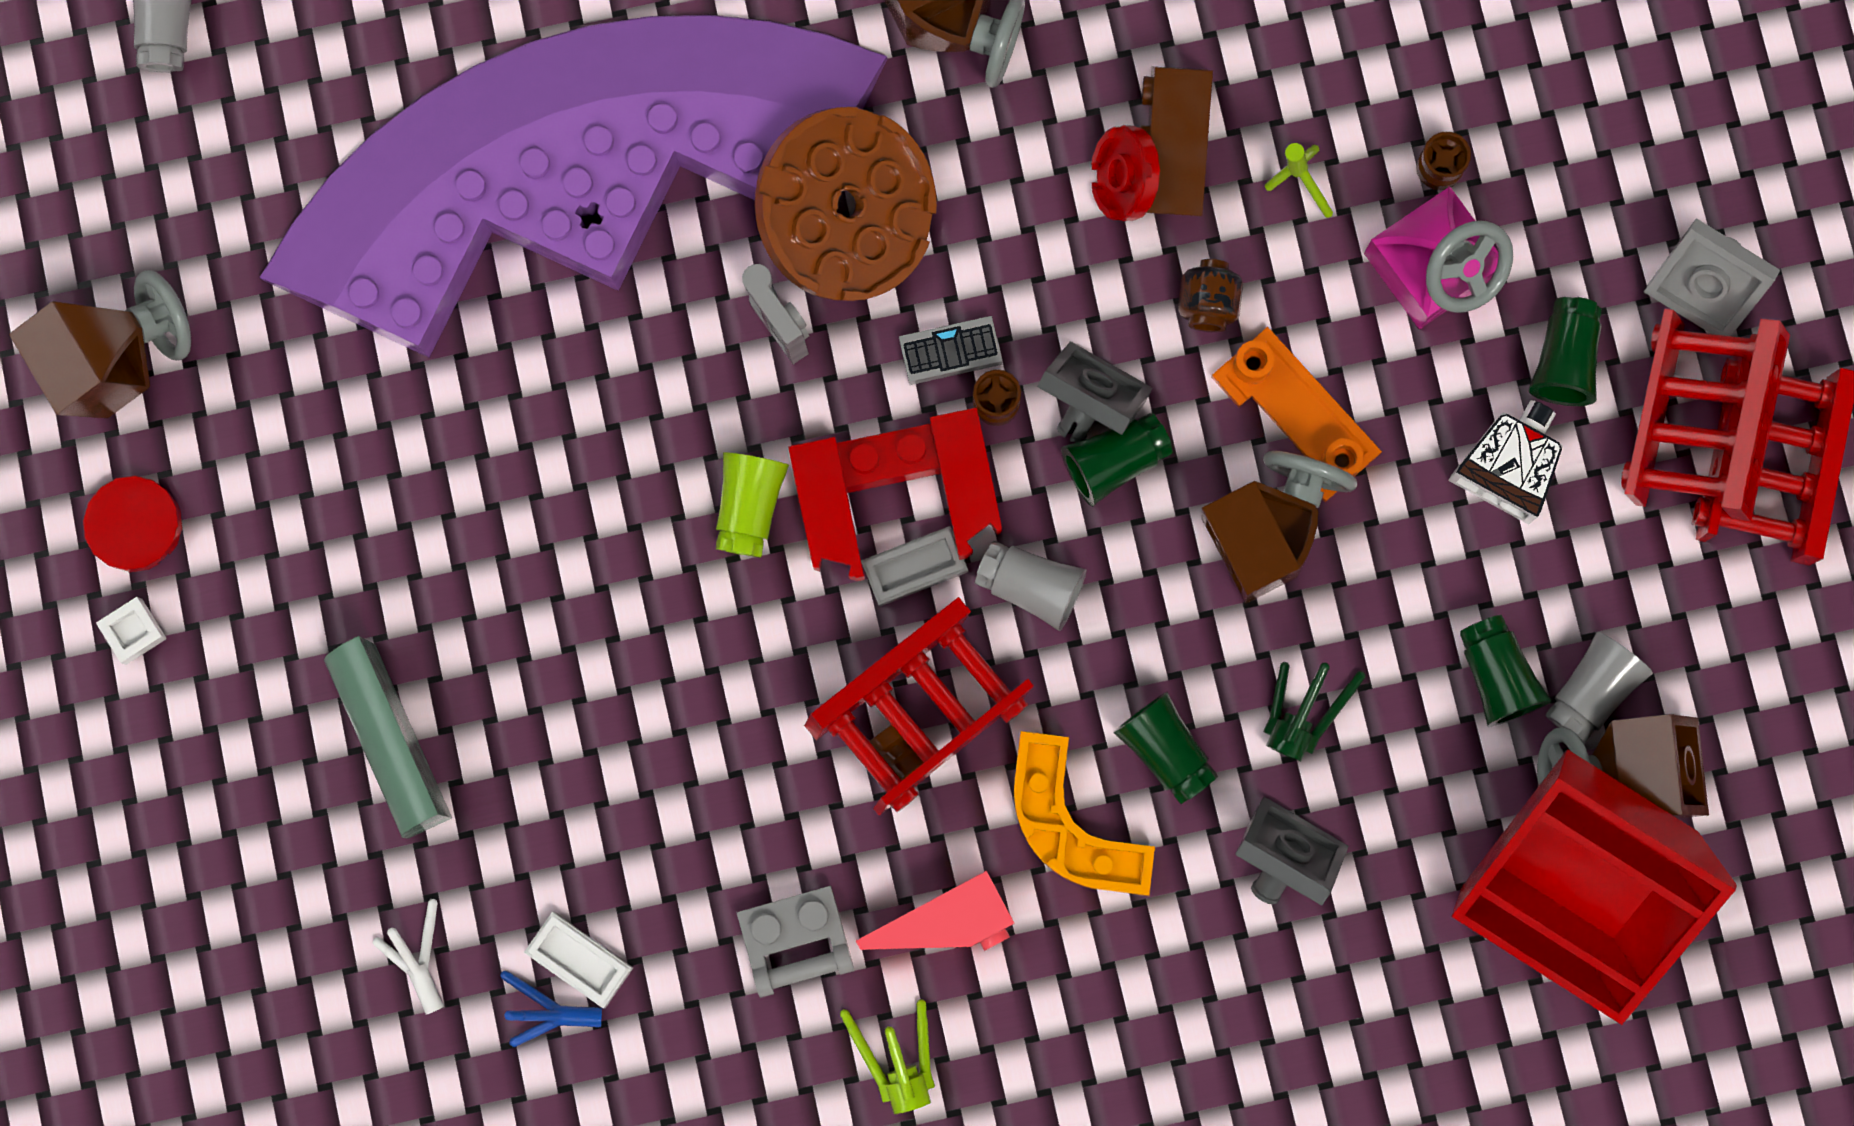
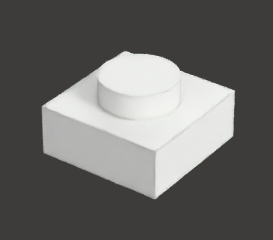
(131, 630)

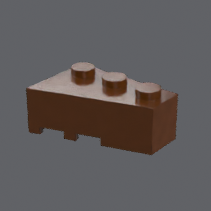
(1179, 128)

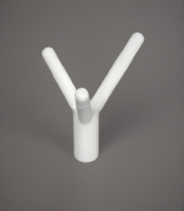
(405, 960)

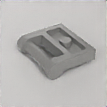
(781, 321)
(790, 925)

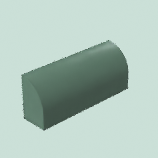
(386, 737)

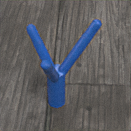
(555, 1017)

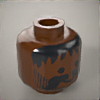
(1210, 296)

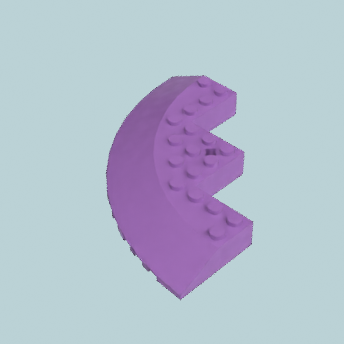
(543, 146)

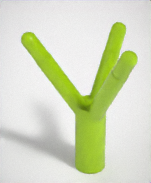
(1298, 167)

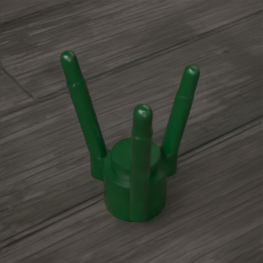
(1292, 733)

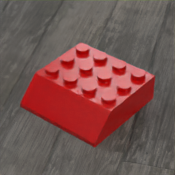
(1595, 888)

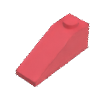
(955, 919)

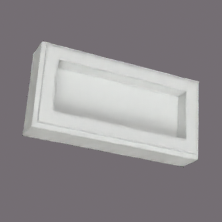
(578, 960)

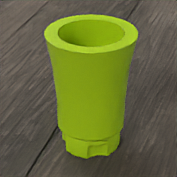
(747, 502)

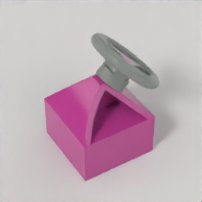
(1441, 258)

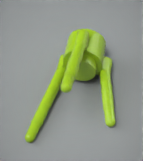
(906, 1087)

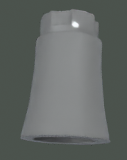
(161, 34)
(1031, 582)
(1597, 686)

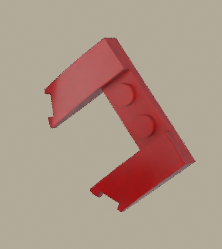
(946, 446)

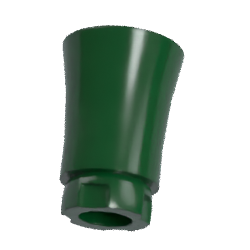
(1569, 354)
(1114, 459)
(1501, 672)
(1167, 748)

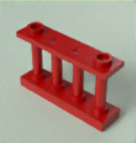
(1744, 443)
(1814, 488)
(911, 660)

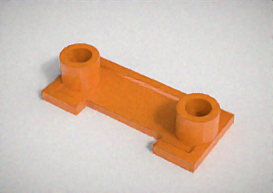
(1296, 404)

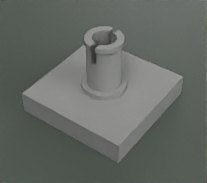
(1711, 280)

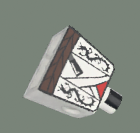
(1513, 463)

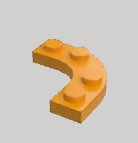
(1057, 838)

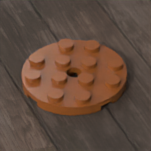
(800, 197)

